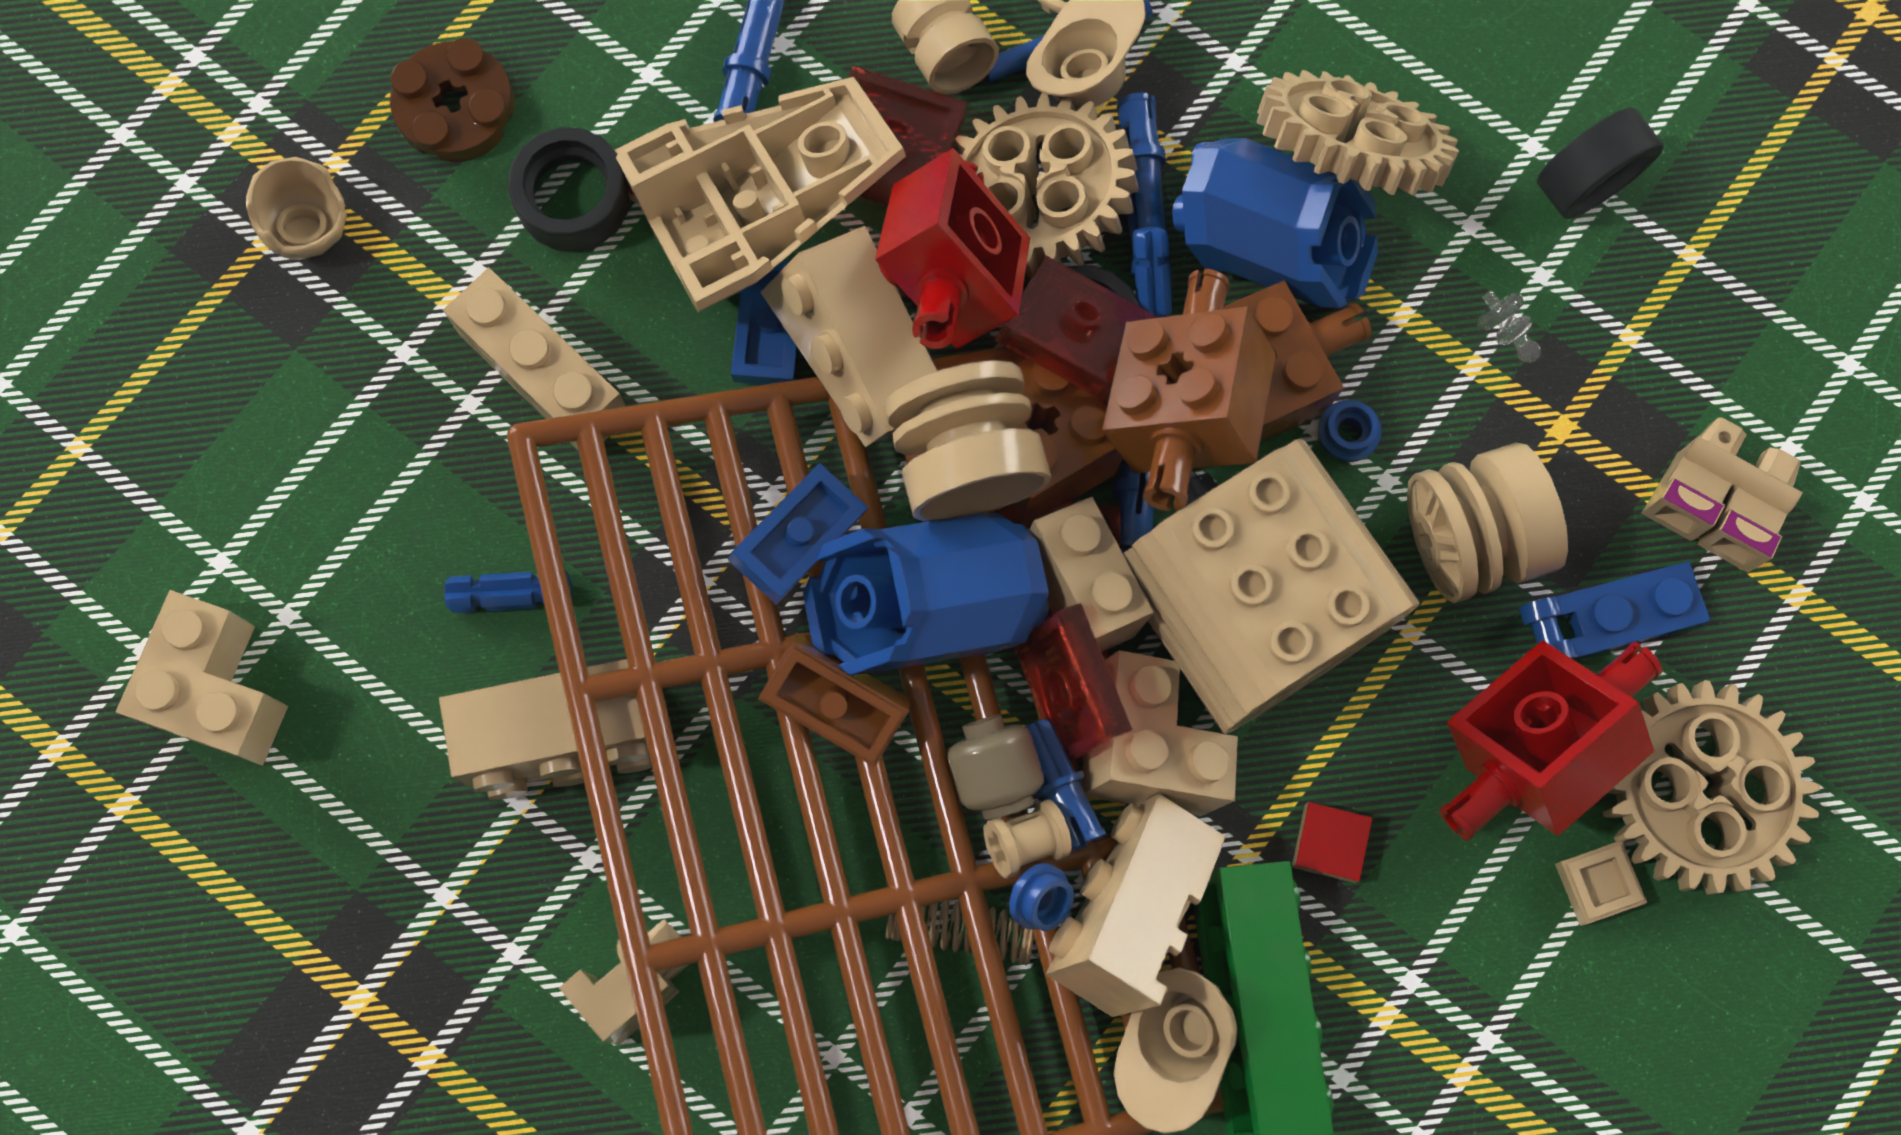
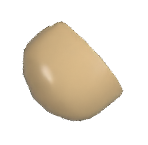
(295, 208)

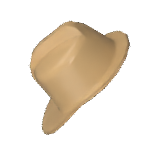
(1086, 50)
(1175, 1053)

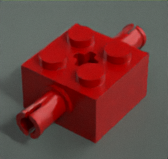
(953, 252)
(1550, 738)

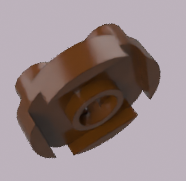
(443, 68)

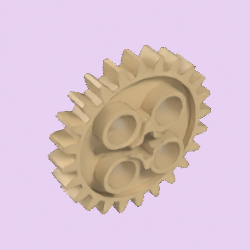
(1357, 132)
(1092, 182)
(1743, 746)

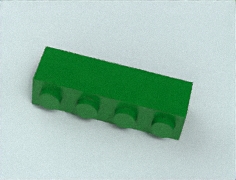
(1263, 970)

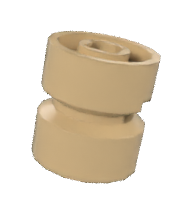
(947, 42)

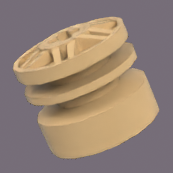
(966, 440)
(1487, 522)

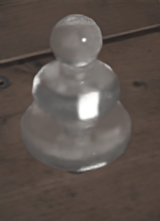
(1512, 329)

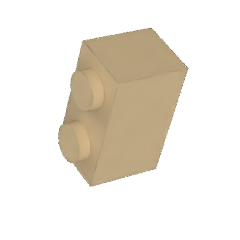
(1090, 569)

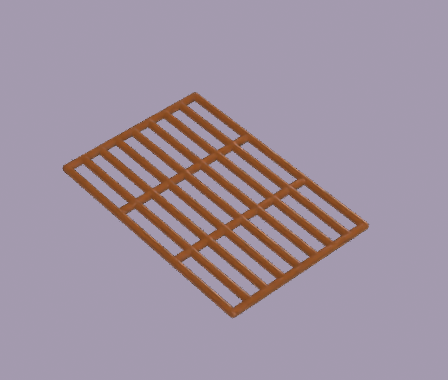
(839, 911)

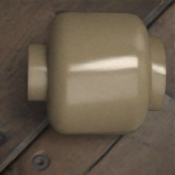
(995, 767)

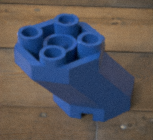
(1277, 221)
(926, 592)

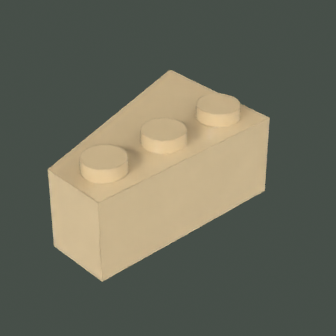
(850, 328)
(1135, 907)

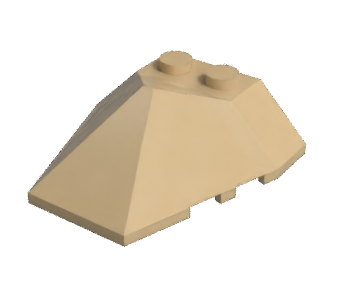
(756, 182)

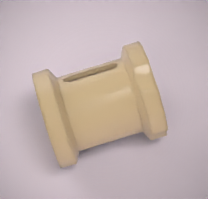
(1027, 838)

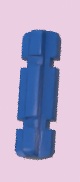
(1152, 270)
(494, 592)

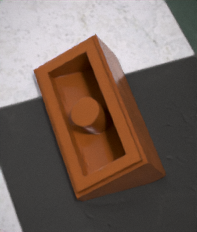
(841, 707)

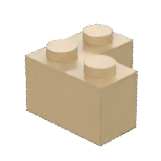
(187, 685)
(1158, 756)

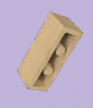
(528, 351)

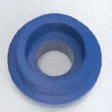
(1354, 414)
(1041, 898)

